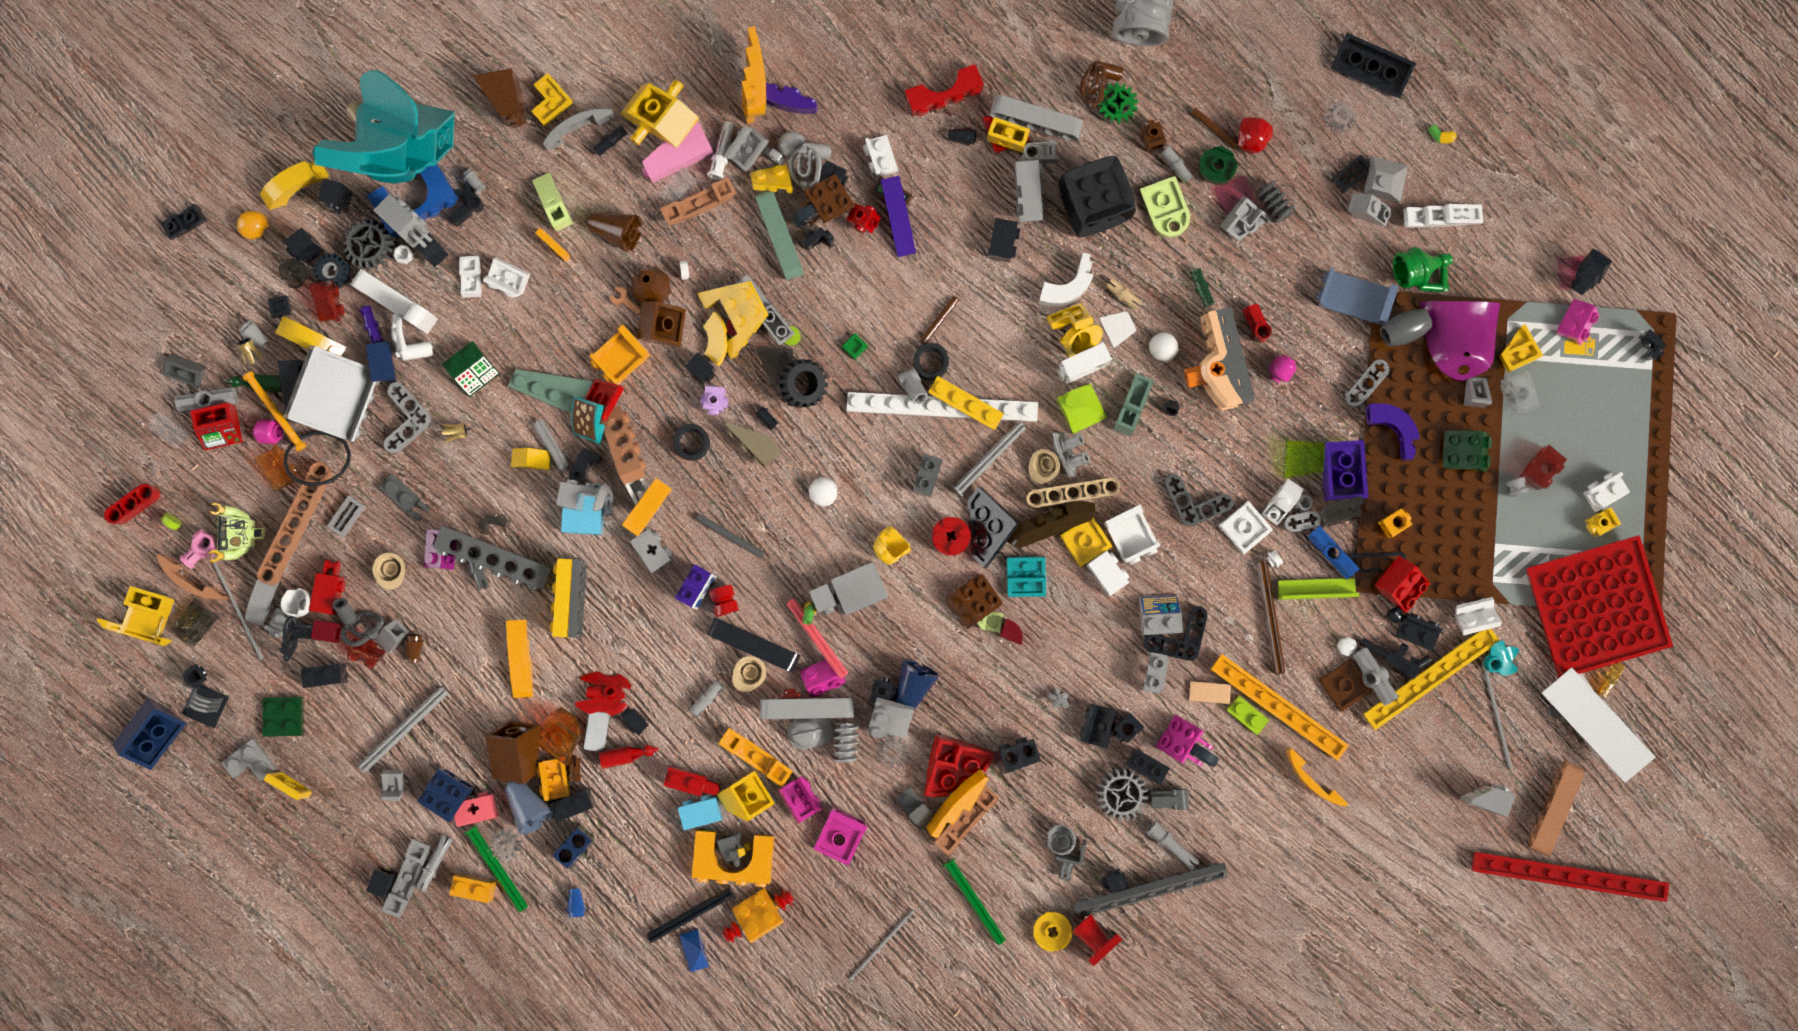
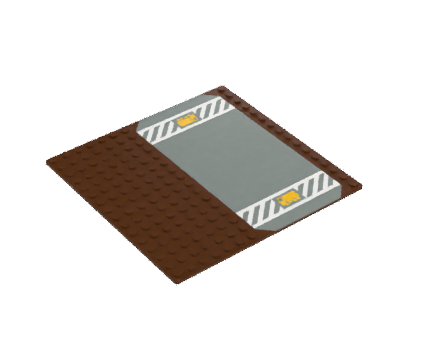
(1597, 409)

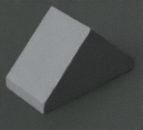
(1477, 393)

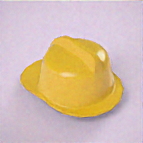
(1081, 340)

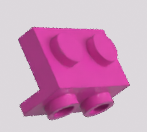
(1578, 321)
(820, 678)
(800, 799)

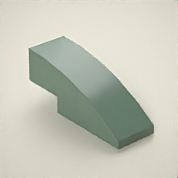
(1133, 405)

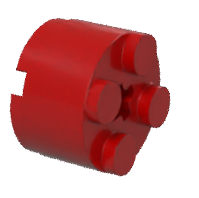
(952, 547)

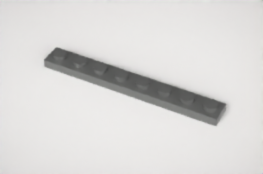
(1151, 890)

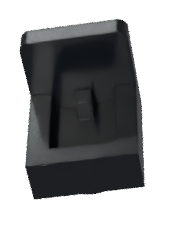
(814, 238)

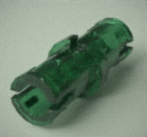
(1202, 287)

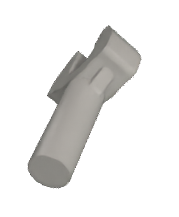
(774, 155)

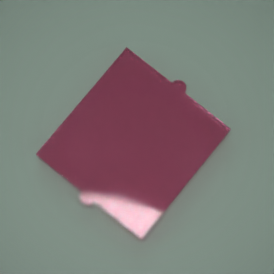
(1232, 192)
(1567, 270)

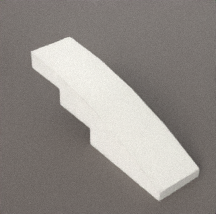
(1443, 215)

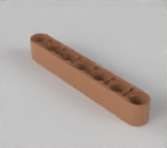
(294, 533)

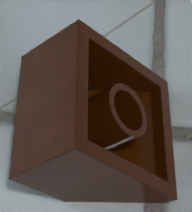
(661, 323)

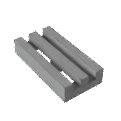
(343, 533)

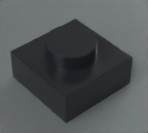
(280, 306)

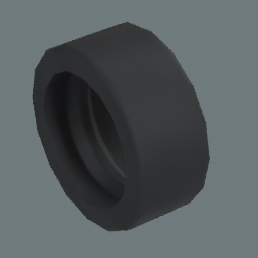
(931, 347)
(691, 456)

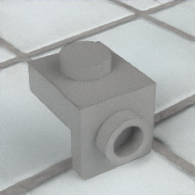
(392, 785)

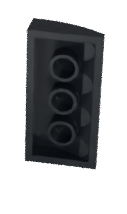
(1373, 65)

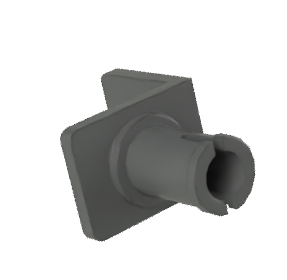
(1070, 860)

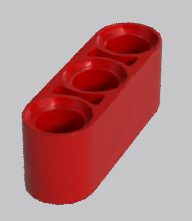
(123, 504)

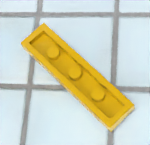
(965, 403)

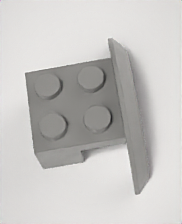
(572, 496)

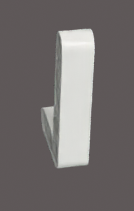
(394, 301)

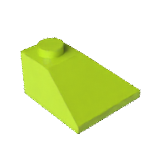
(1081, 408)

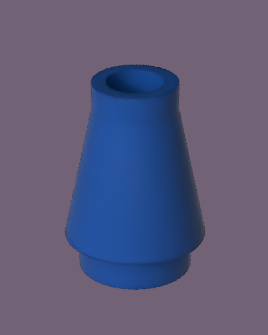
(575, 904)

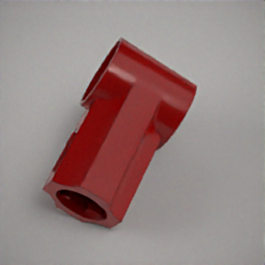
(1257, 321)

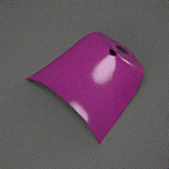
(1461, 329)

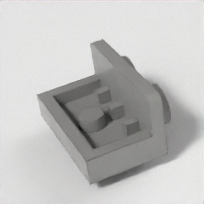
(746, 147)

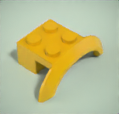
(144, 617)

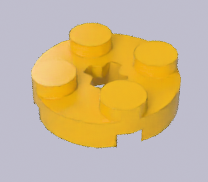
(1053, 942)

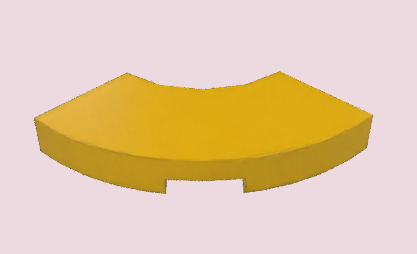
(717, 338)

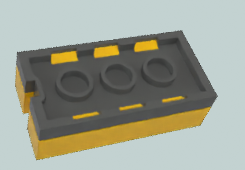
(569, 598)

